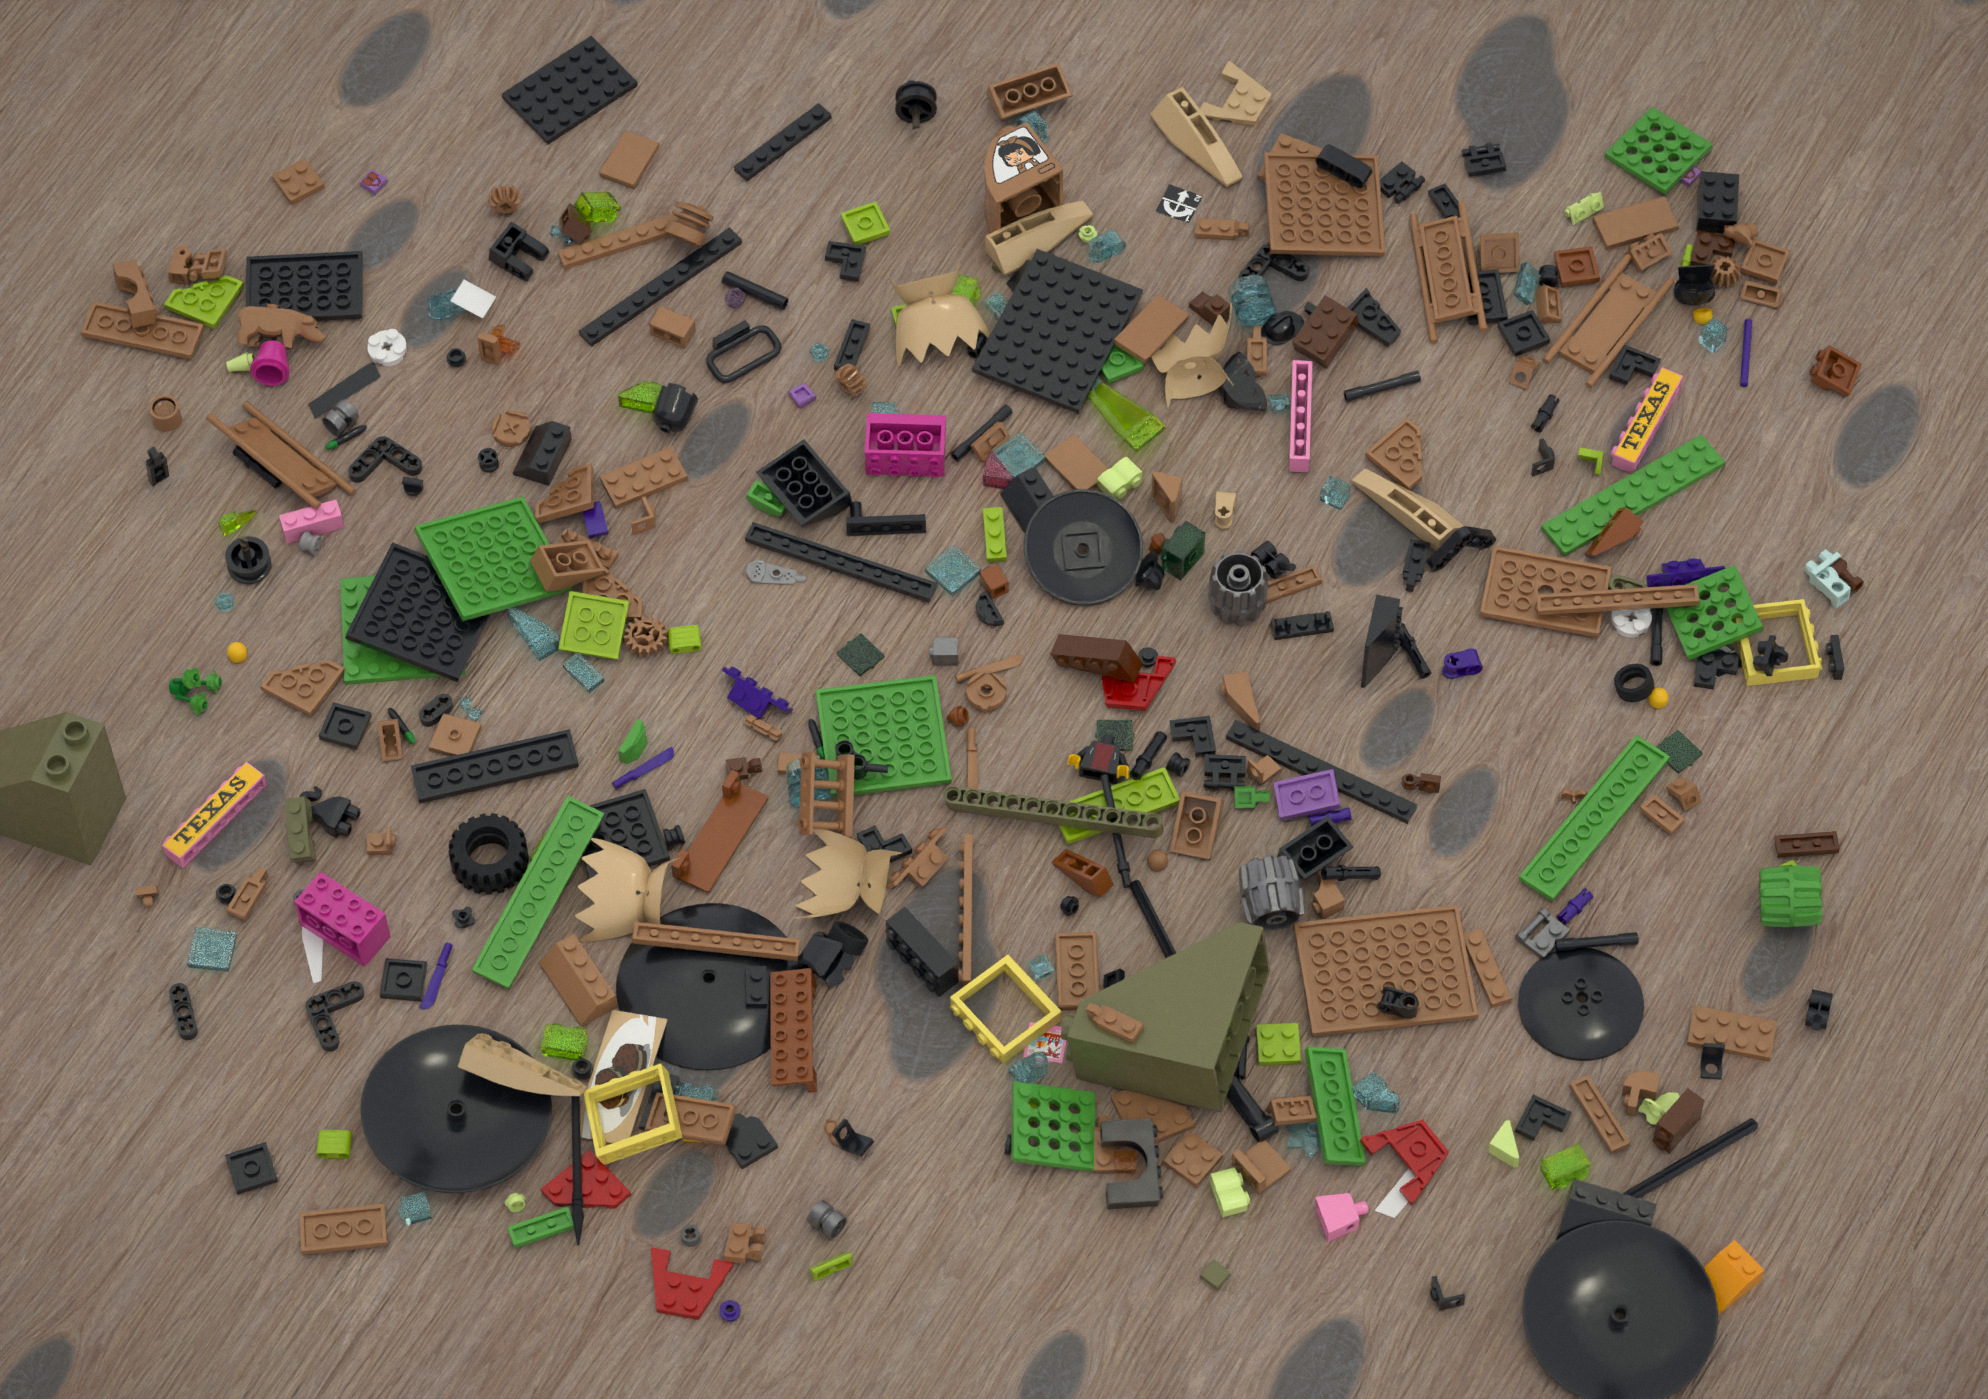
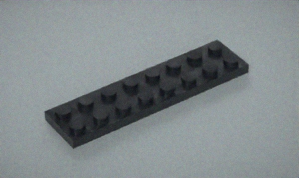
(494, 766)

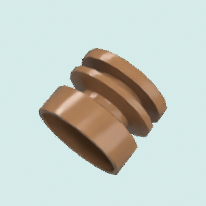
(689, 224)

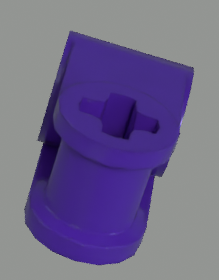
(1463, 662)

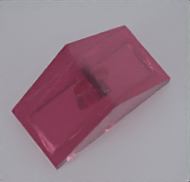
(995, 473)

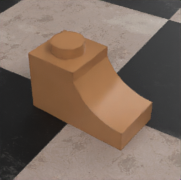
(1327, 899)

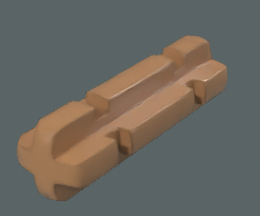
(763, 727)

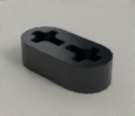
(436, 710)

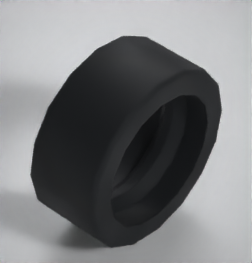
(1629, 672)
(852, 939)

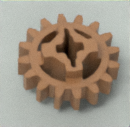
(645, 636)

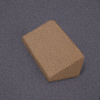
(1761, 294)
(1548, 304)

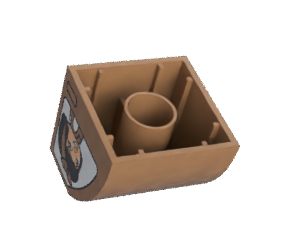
(1019, 177)

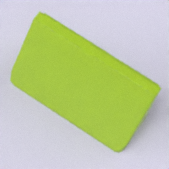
(830, 1266)

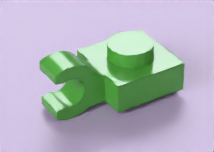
(1246, 796)

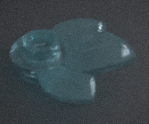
(1303, 1137)

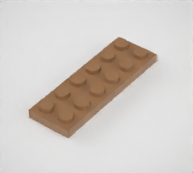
(166, 336)

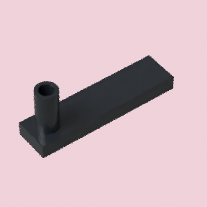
(882, 525)

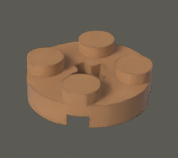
(986, 702)

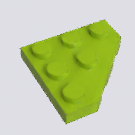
(206, 300)

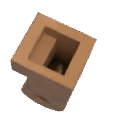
(179, 266)

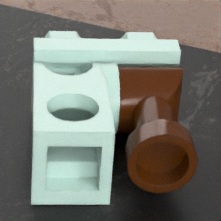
(1828, 577)

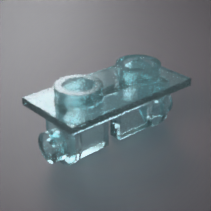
(705, 1093)

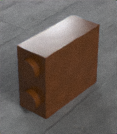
(1678, 1121)

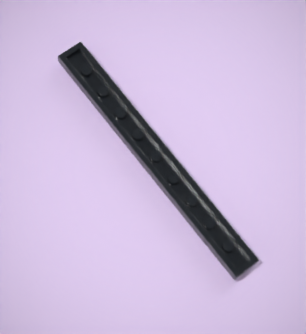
(660, 287)
(841, 562)
(1307, 764)

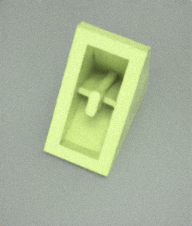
(1504, 1145)

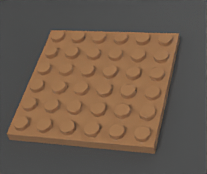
(1320, 212)

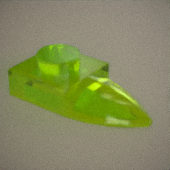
(233, 521)

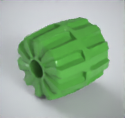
(1790, 896)

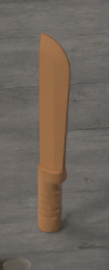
(991, 668)
(972, 769)

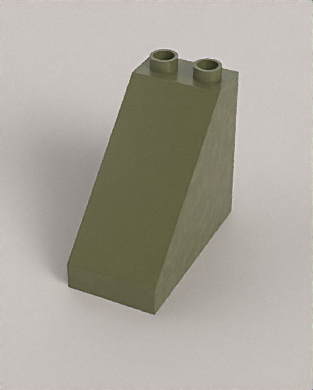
(59, 785)
(1193, 1017)

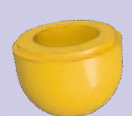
(1702, 315)
(237, 652)
(1658, 698)

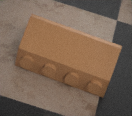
(1028, 91)
(578, 980)

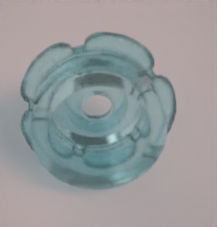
(819, 355)
(224, 605)

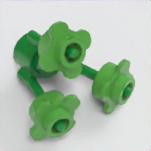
(189, 679)

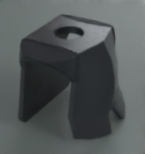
(1695, 278)
(825, 958)

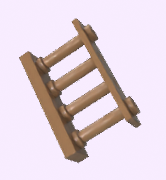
(844, 794)

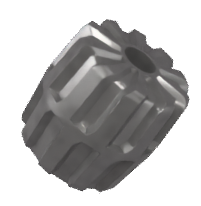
(1238, 588)
(1271, 892)

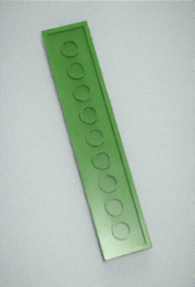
(1636, 492)
(1594, 818)
(537, 892)

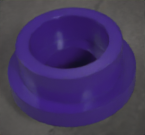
(730, 1316)

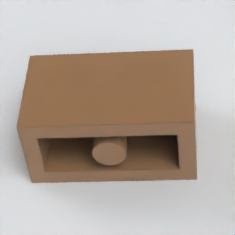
(672, 327)

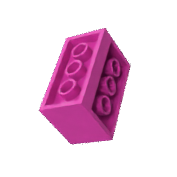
(905, 444)
(342, 919)

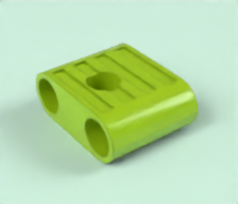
(684, 639)
(334, 1144)

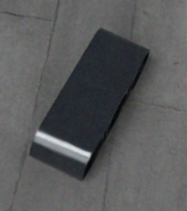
(1343, 166)

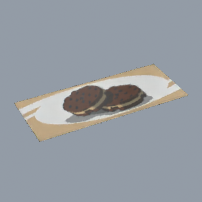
(627, 1047)

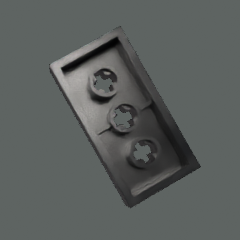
(921, 952)

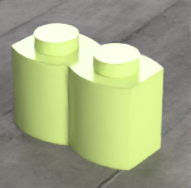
(1120, 478)
(1228, 1192)

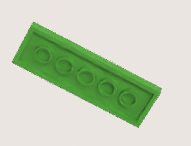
(1335, 1106)

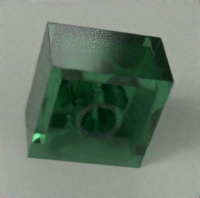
(1183, 550)

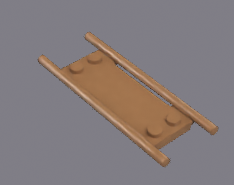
(1447, 270)
(1609, 324)
(258, 441)

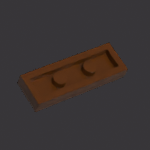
(1806, 844)

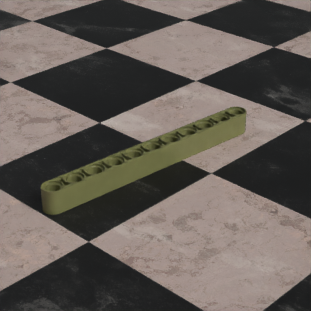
(1060, 818)

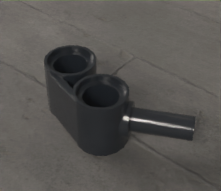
(1274, 563)
(860, 760)
(1818, 1009)

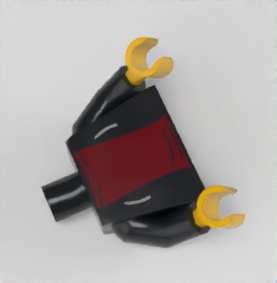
(1100, 760)

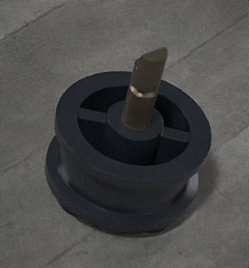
(915, 102)
(248, 560)

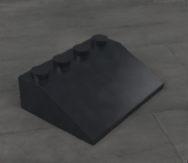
(805, 485)
(1381, 636)
(1593, 1204)

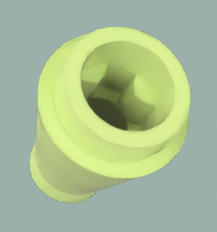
(240, 363)

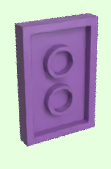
(1307, 795)

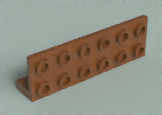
(719, 835)
(792, 1028)

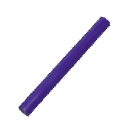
(1746, 353)

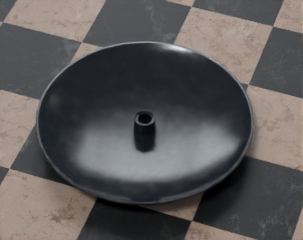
(705, 1021)
(412, 1122)
(1630, 1272)

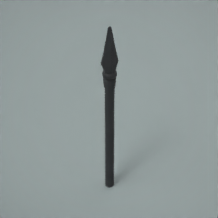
(577, 1195)

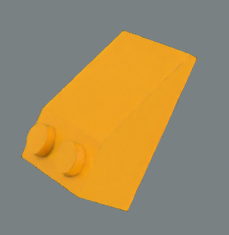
(1732, 1275)

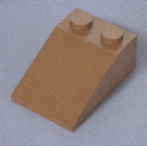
(566, 564)
(1196, 825)

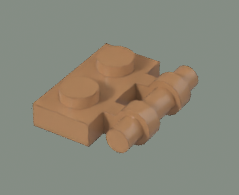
(208, 265)

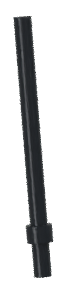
(1122, 866)

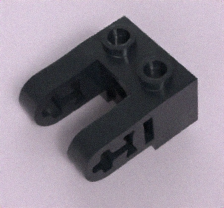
(508, 245)

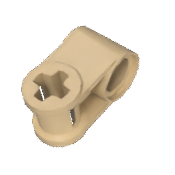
(1224, 509)

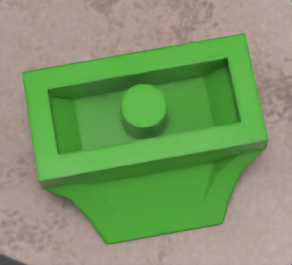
(763, 499)
(634, 743)

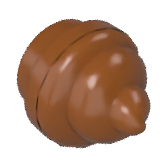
(1156, 542)
(958, 716)

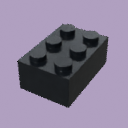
(1717, 201)

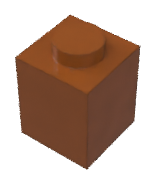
(994, 581)

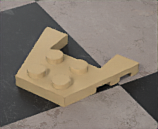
(1244, 103)

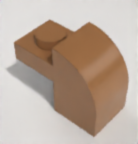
(1639, 1085)

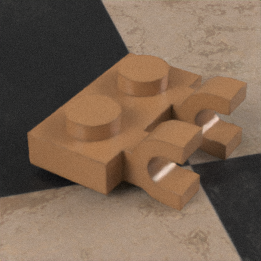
(738, 1243)

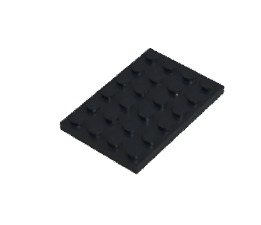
(569, 90)
(312, 283)

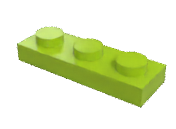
(994, 534)

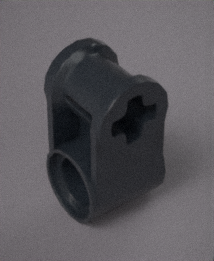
(1396, 1003)

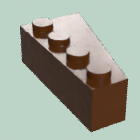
(1097, 656)

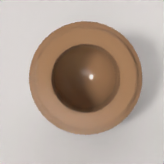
(1157, 860)

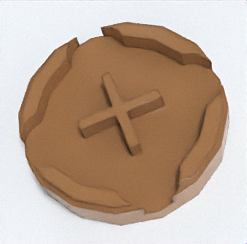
(511, 428)

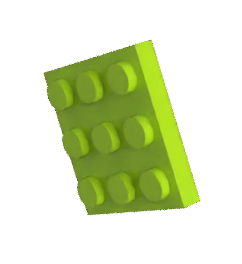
(594, 625)

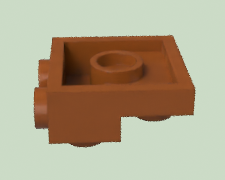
(1834, 371)

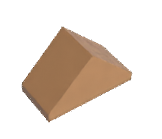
(390, 740)

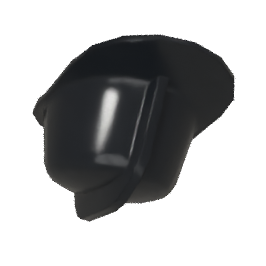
(1282, 327)
(1150, 573)

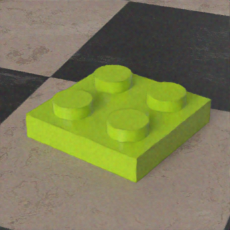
(865, 223)
(1278, 1044)

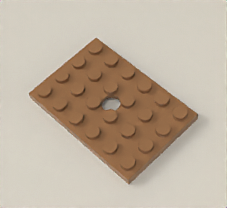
(1519, 575)

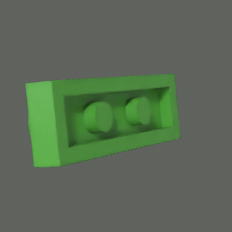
(541, 1227)

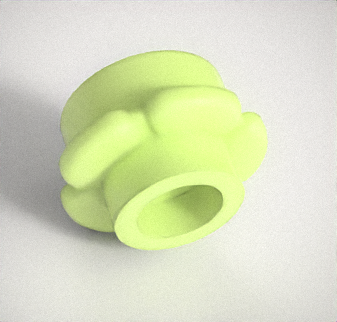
(1086, 237)
(515, 1202)

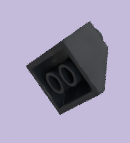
(543, 452)
(1025, 496)
(1316, 848)

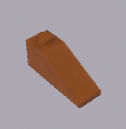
(1619, 529)
(1084, 872)

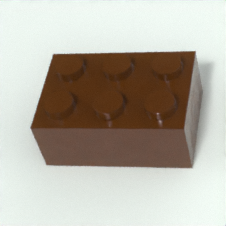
(1325, 331)

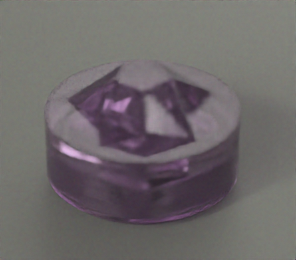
(735, 298)

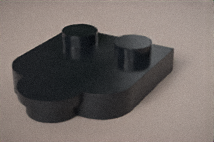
(749, 1140)

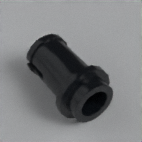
(981, 340)

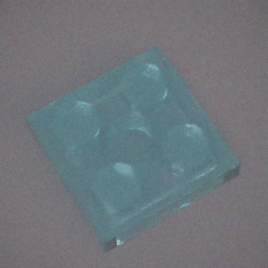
(1019, 454)
(953, 570)
(212, 949)

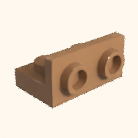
(1649, 252)
(1292, 1110)

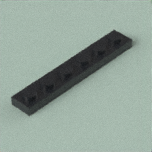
(782, 142)

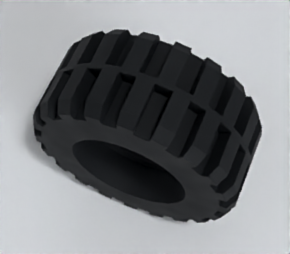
(483, 831)

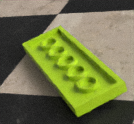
(1149, 794)

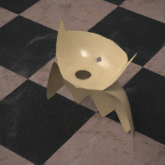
(935, 323)
(1196, 356)
(843, 867)
(615, 890)

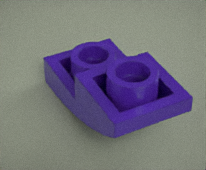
(595, 521)

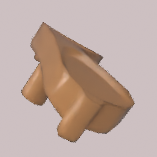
(1566, 793)
(830, 1126)

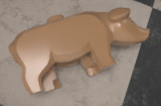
(276, 323)

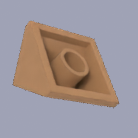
(1167, 493)

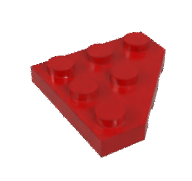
(598, 1185)

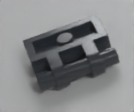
(1485, 163)
(1396, 179)
(1224, 766)

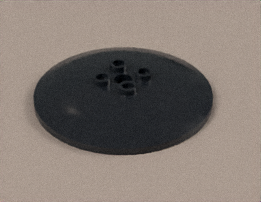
(1087, 520)
(1576, 1028)

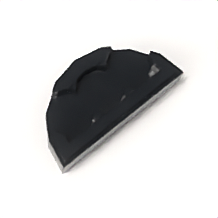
(987, 611)

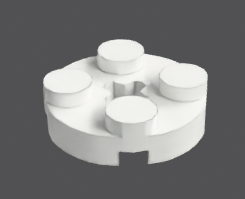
(387, 338)
(1634, 628)

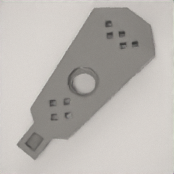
(765, 575)

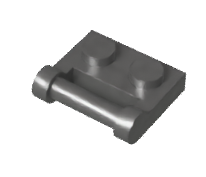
(1544, 941)

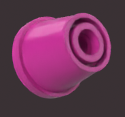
(270, 364)

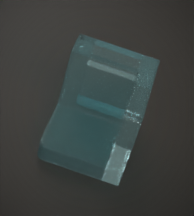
(1335, 492)

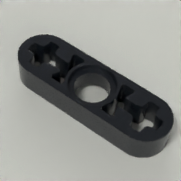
(190, 1018)

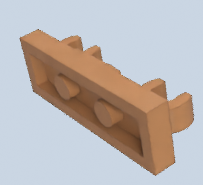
(606, 555)

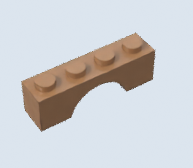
(140, 307)

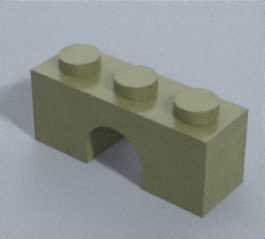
(299, 838)

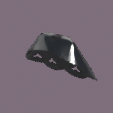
(1241, 394)

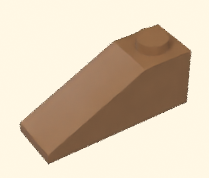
(1240, 697)

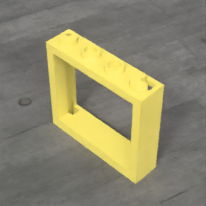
(1776, 610)
(1027, 985)
(640, 1142)

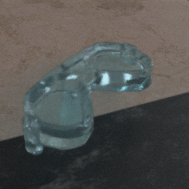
(556, 231)
(465, 704)

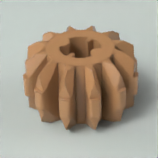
(505, 199)
(1725, 271)
(850, 380)

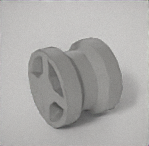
(310, 542)

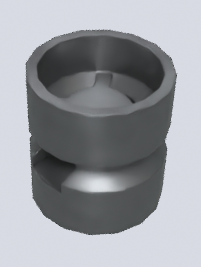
(338, 418)
(827, 1219)

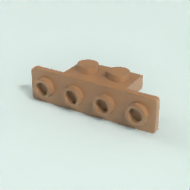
(923, 863)

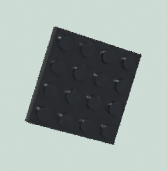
(630, 824)

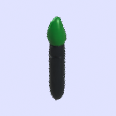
(345, 437)
(403, 728)
(816, 738)

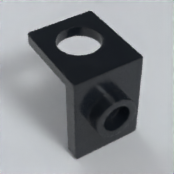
(1549, 458)
(1712, 1054)
(852, 1142)
(1444, 1303)

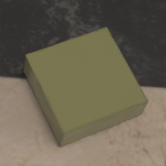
(1215, 1275)

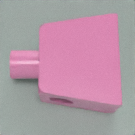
(1339, 1214)

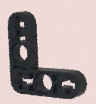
(1268, 261)
(387, 454)
(1457, 541)
(323, 1012)

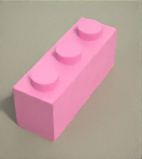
(316, 521)

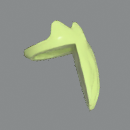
(1659, 1107)

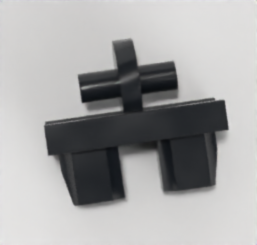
(1772, 654)

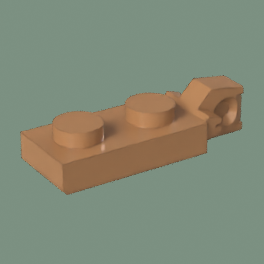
(1220, 229)
(1257, 352)
(248, 895)
(1115, 1022)
(1102, 1156)

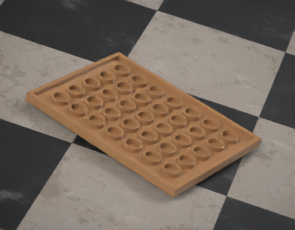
(1356, 956)

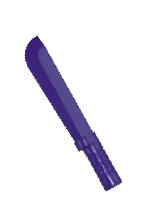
(651, 764)
(433, 987)

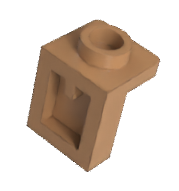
(381, 842)

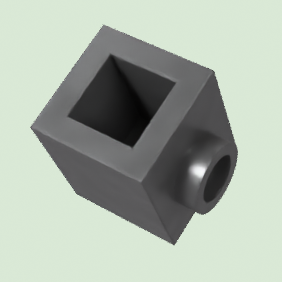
(944, 651)

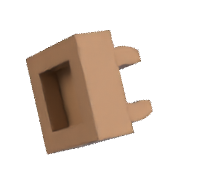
(147, 894)

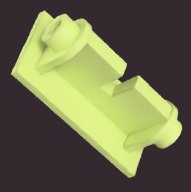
(1586, 207)

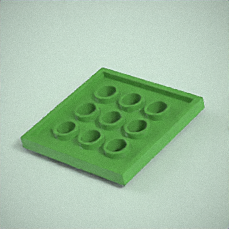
(1657, 140)
(1724, 616)
(1063, 1098)

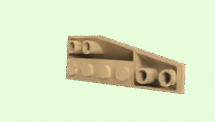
(1194, 136)
(1043, 231)
(1412, 510)
(515, 1069)

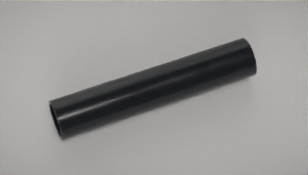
(755, 290)

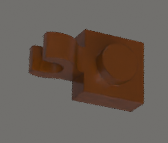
(743, 767)

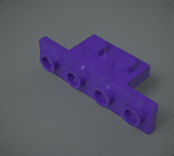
(1680, 573)
(751, 697)

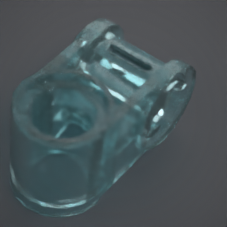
(1036, 122)
(1108, 244)
(444, 305)
(1025, 1070)

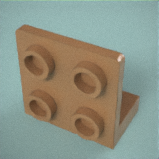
(1260, 1166)

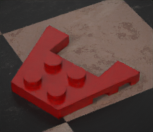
(1140, 694)
(1417, 1149)
(682, 1293)

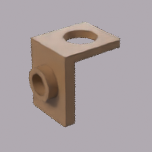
(1526, 365)
(649, 520)
(1263, 769)

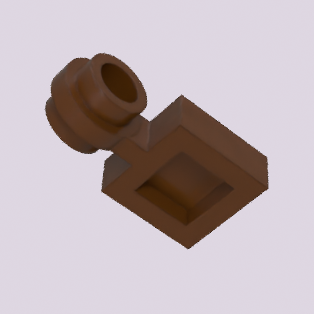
(1426, 782)

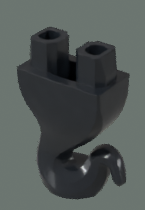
(332, 812)

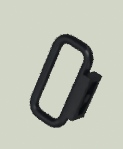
(734, 337)

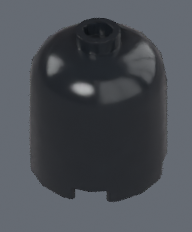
(673, 408)

